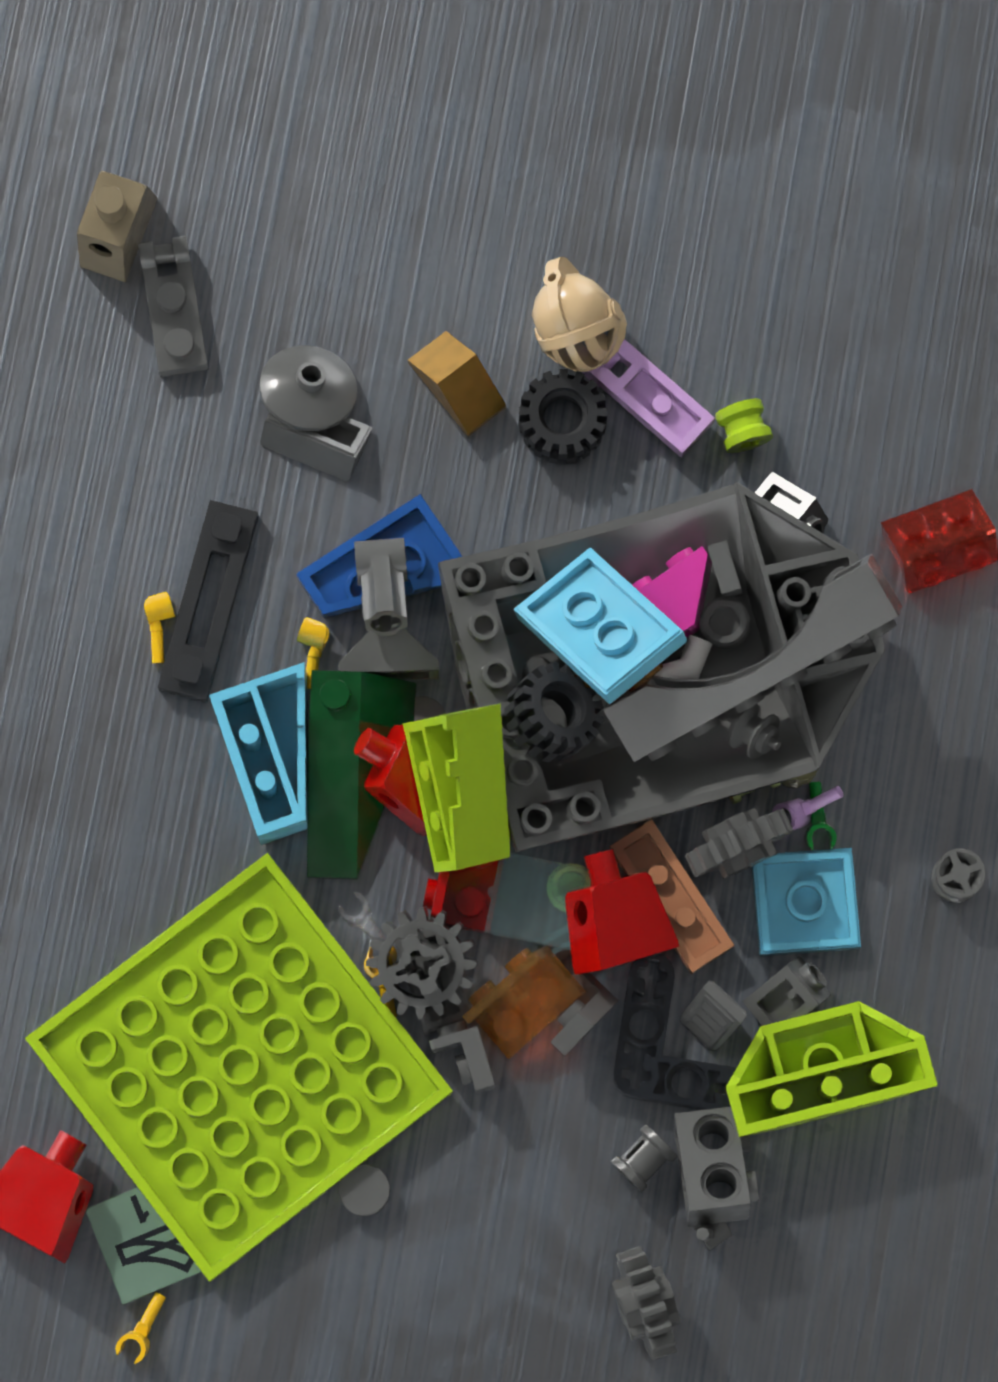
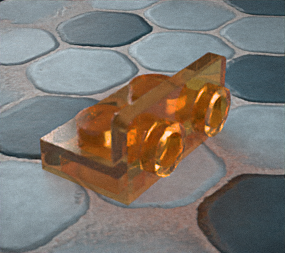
(525, 1000)

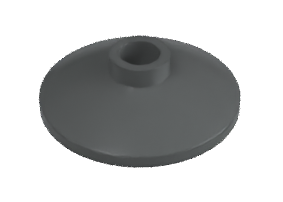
(306, 403)

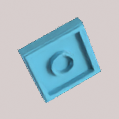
(806, 902)

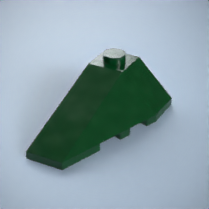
(339, 808)

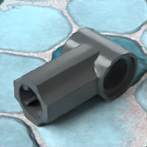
(382, 576)

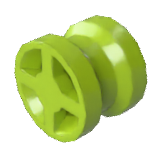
(743, 425)

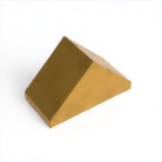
(458, 382)

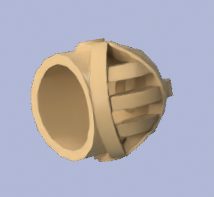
(574, 311)

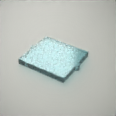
(531, 900)

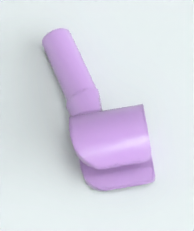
(802, 810)

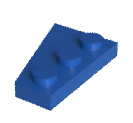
(333, 578)

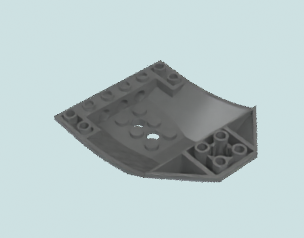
(600, 786)

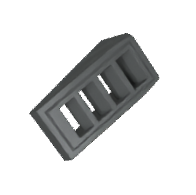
(712, 1016)

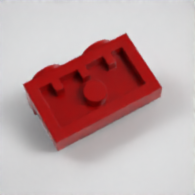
(462, 895)

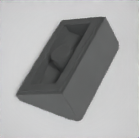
(329, 450)

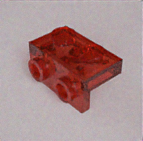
(941, 540)

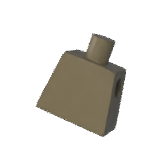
(116, 219)

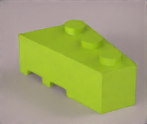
(461, 786)

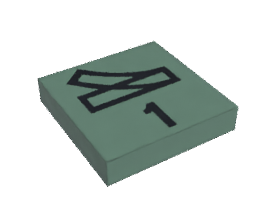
(138, 1246)

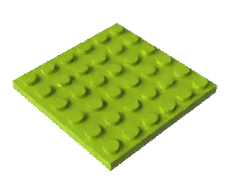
(238, 1066)

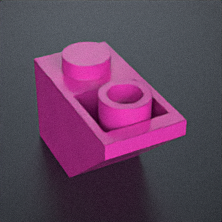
(681, 588)

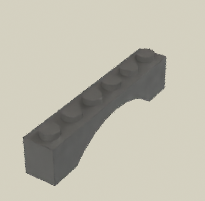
(665, 708)

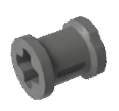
(643, 1158)

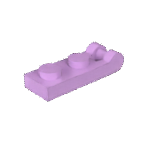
(653, 399)

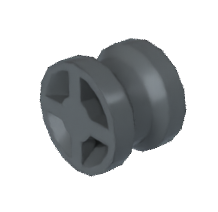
(967, 871)

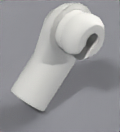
(690, 662)

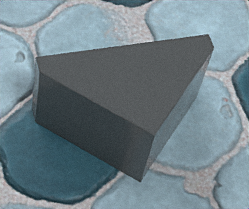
(391, 656)

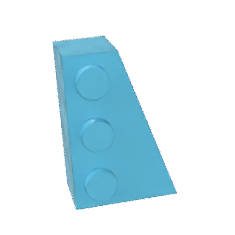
(268, 747)

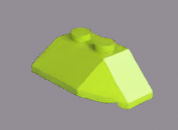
(826, 1068)

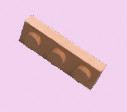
(694, 923)

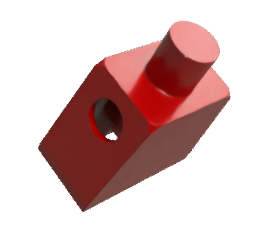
(391, 775)
(615, 917)
(44, 1197)

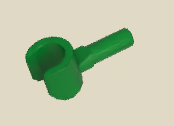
(818, 820)

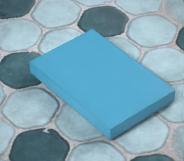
(600, 625)

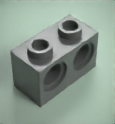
(705, 1166)

